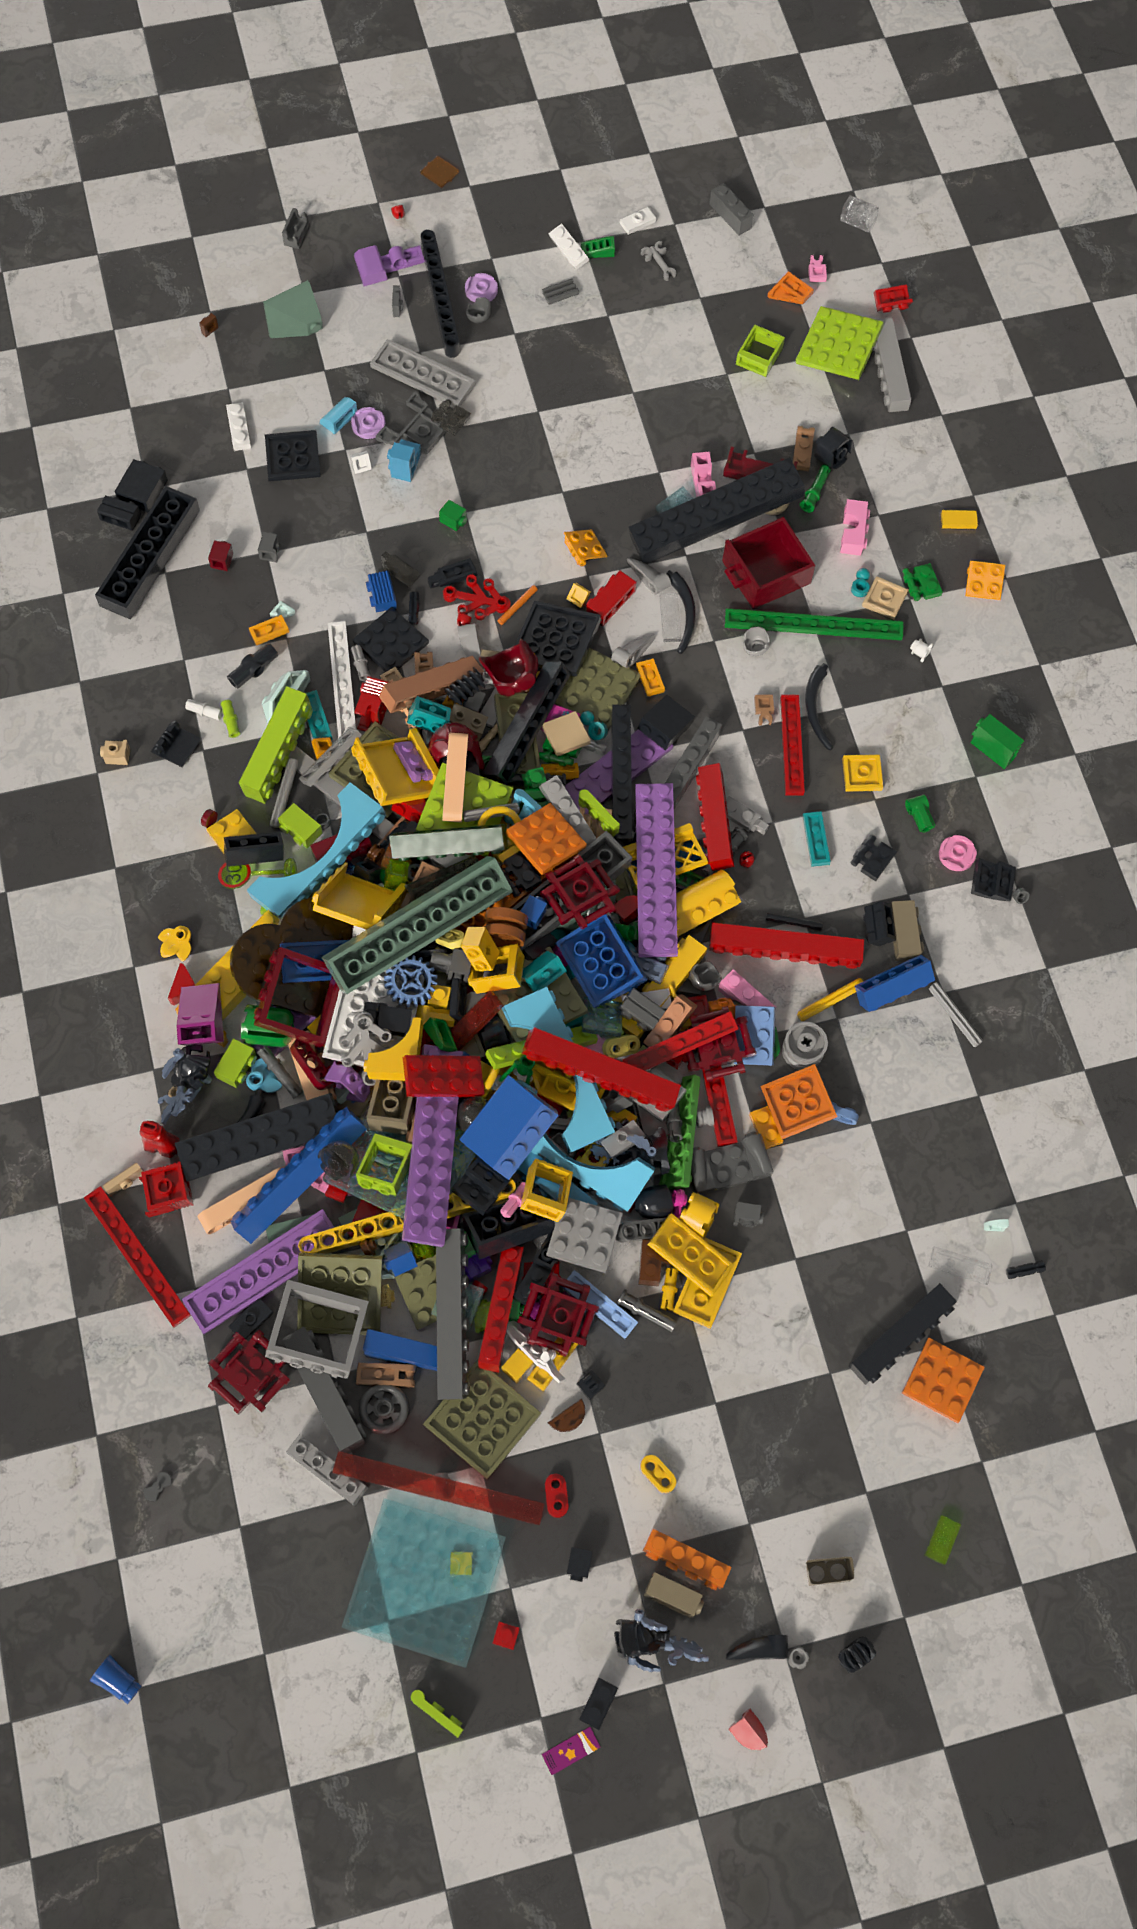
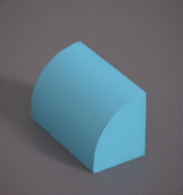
(339, 415)

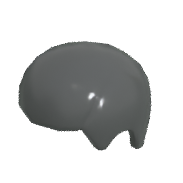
(479, 311)

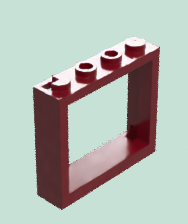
(266, 994)

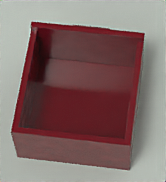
(767, 563)

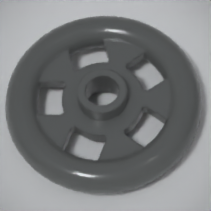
(398, 1418)

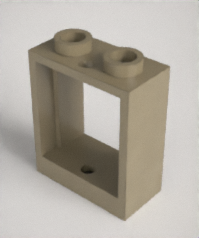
(674, 1595)

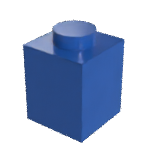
(535, 910)
(399, 1258)

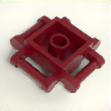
(580, 891)
(722, 1050)
(558, 1314)
(247, 1373)

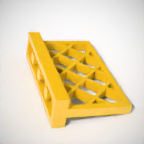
(681, 835)

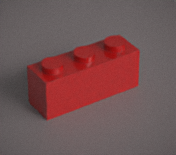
(612, 596)

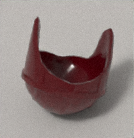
(512, 669)
(439, 742)

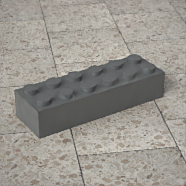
(327, 1397)

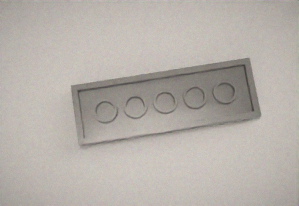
(422, 373)

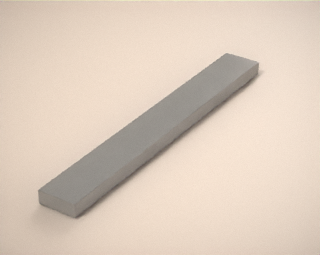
(332, 788)

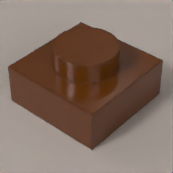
(208, 325)

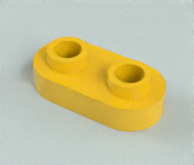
(658, 1474)

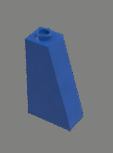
(400, 1350)

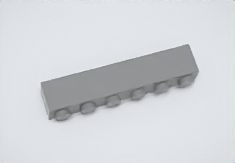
(891, 369)

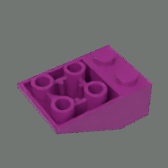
(200, 1015)

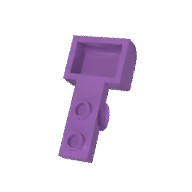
(374, 267)

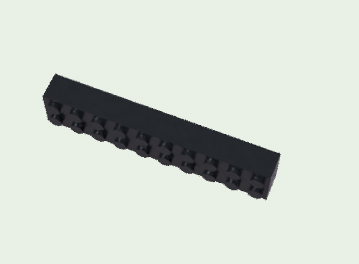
(717, 511)

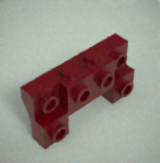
(740, 466)

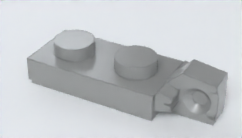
(745, 817)

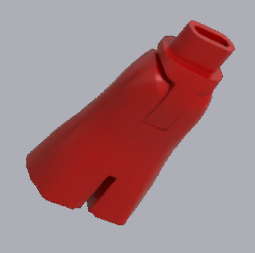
(156, 1139)

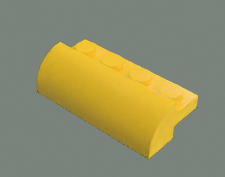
(705, 900)

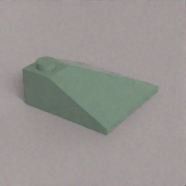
(293, 313)

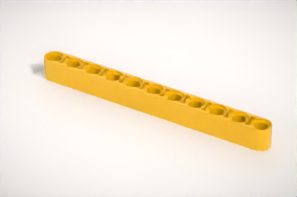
(379, 1230)

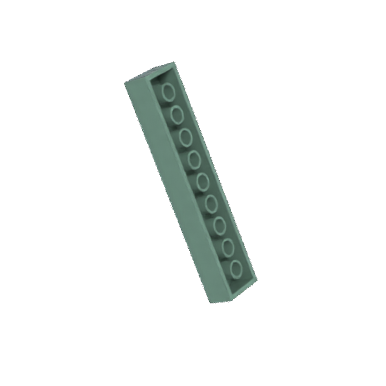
(417, 924)

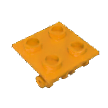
(584, 546)
(985, 580)

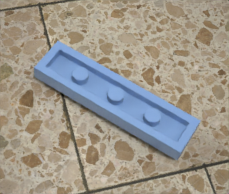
(608, 1311)

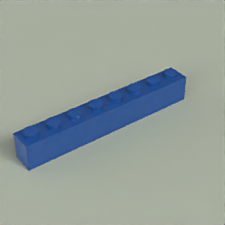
(294, 1178)

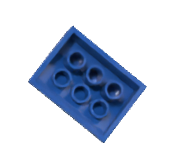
(601, 961)
(509, 1127)

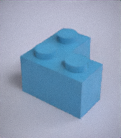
(403, 459)

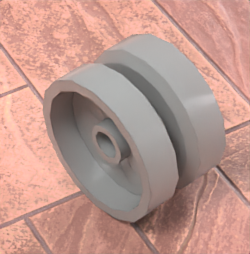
(804, 1045)

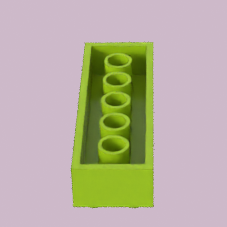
(276, 745)

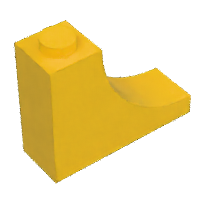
(389, 1063)

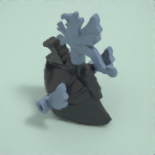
(187, 1070)
(650, 1149)
(648, 1637)

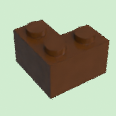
(650, 1265)

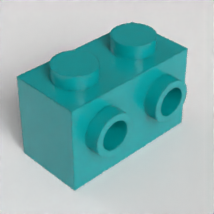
(428, 714)

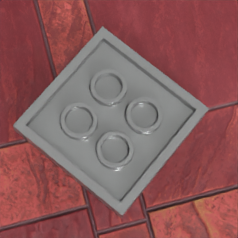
(585, 1235)

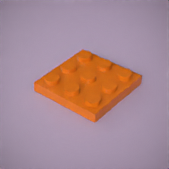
(546, 838)
(798, 1101)
(943, 1380)

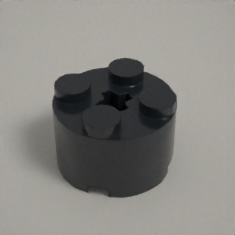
(833, 448)
(493, 1034)

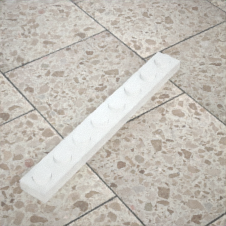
(341, 677)

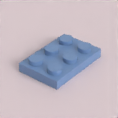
(762, 1033)

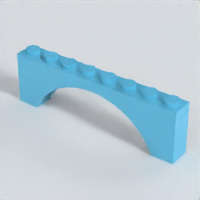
(358, 820)
(589, 1117)
(617, 1183)

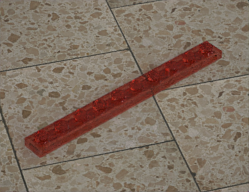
(438, 1488)

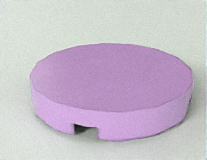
(481, 286)
(367, 422)

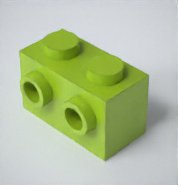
(300, 826)
(235, 1063)

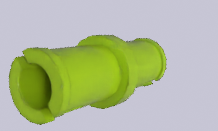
(230, 718)

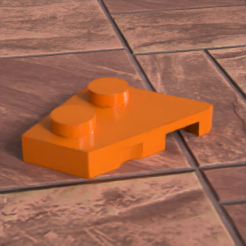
(791, 290)

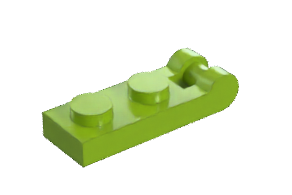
(598, 812)
(436, 1712)

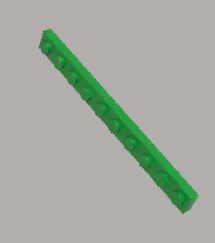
(814, 624)

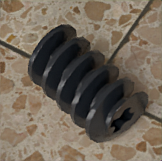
(465, 686)

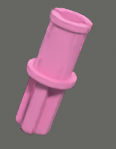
(514, 1201)

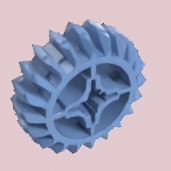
(405, 976)

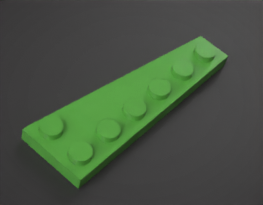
(681, 1152)

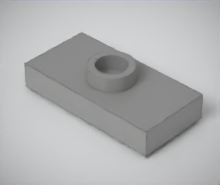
(617, 1142)

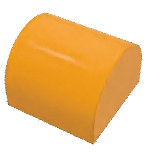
(321, 745)

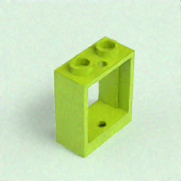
(753, 362)
(389, 1146)

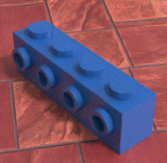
(895, 983)

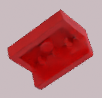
(892, 298)

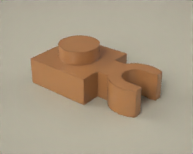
(765, 706)

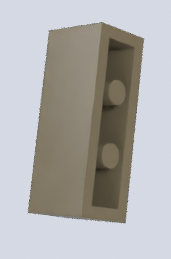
(906, 930)

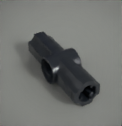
(252, 665)

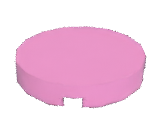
(957, 853)

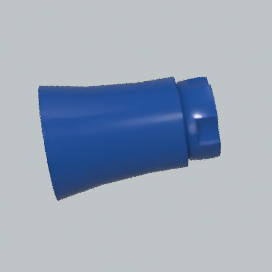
(116, 1680)

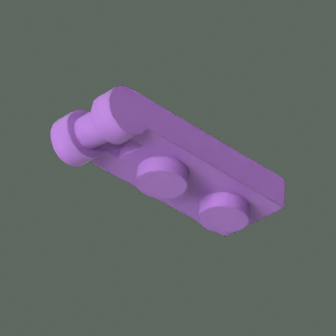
(412, 761)

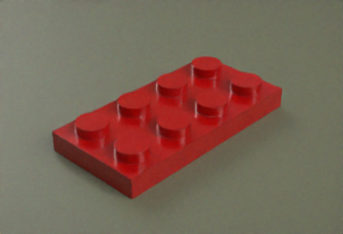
(443, 1076)

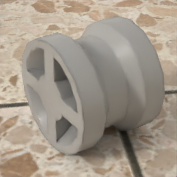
(704, 1117)

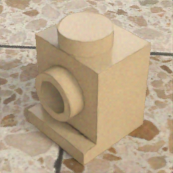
(115, 752)

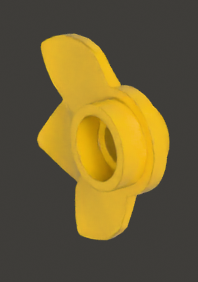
(173, 944)

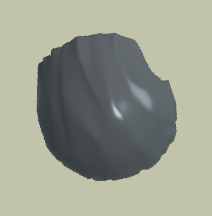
(704, 976)

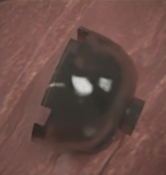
(468, 1110)
(339, 1160)

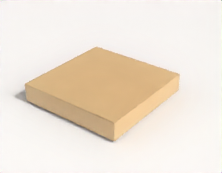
(885, 598)
(566, 733)

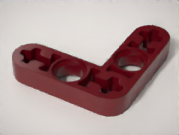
(314, 1074)

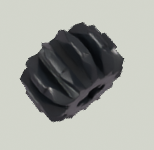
(857, 1654)

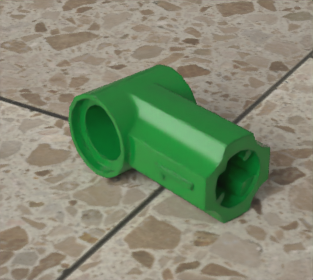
(919, 809)

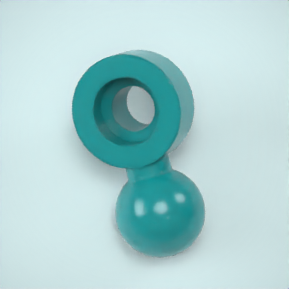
(860, 586)
(587, 718)

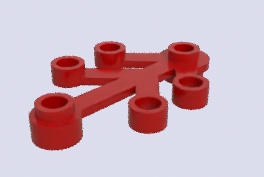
(479, 599)

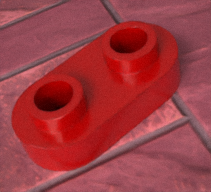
(556, 1495)

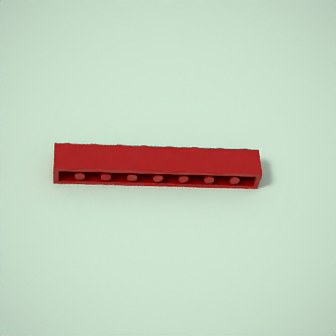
(786, 945)
(600, 1069)

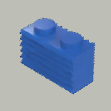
(381, 590)

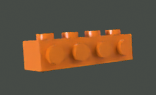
(686, 1559)

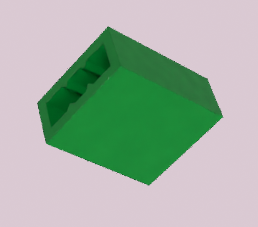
(996, 741)

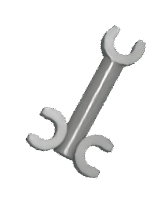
(656, 252)

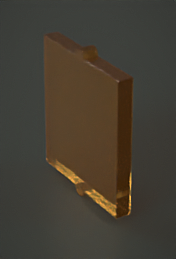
(439, 171)

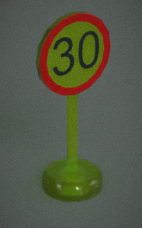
(237, 876)

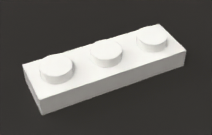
(568, 247)
(238, 426)

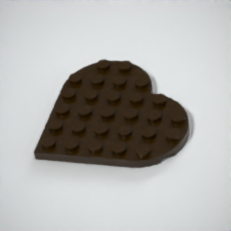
(254, 948)

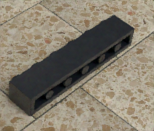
(902, 1334)

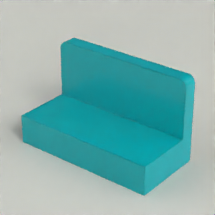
(543, 971)

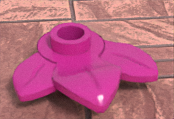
(679, 1200)

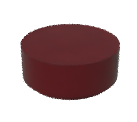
(209, 818)

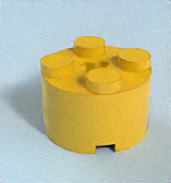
(699, 1214)

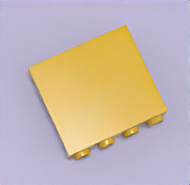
(386, 772)
(356, 899)

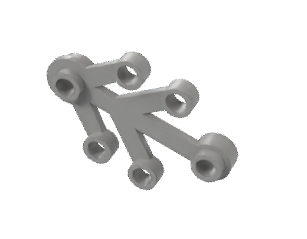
(364, 1043)

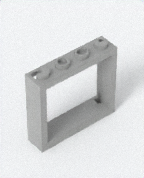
(328, 1299)

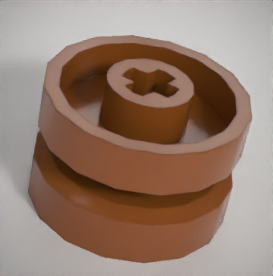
(506, 926)

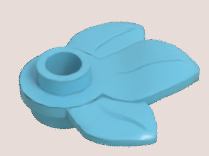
(268, 1080)

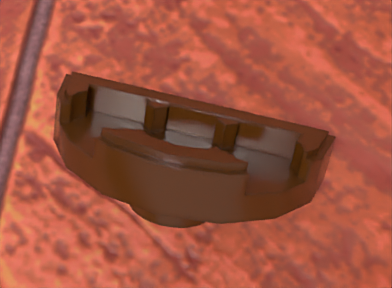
(570, 1418)

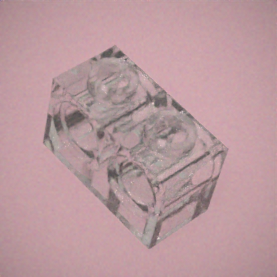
(859, 213)

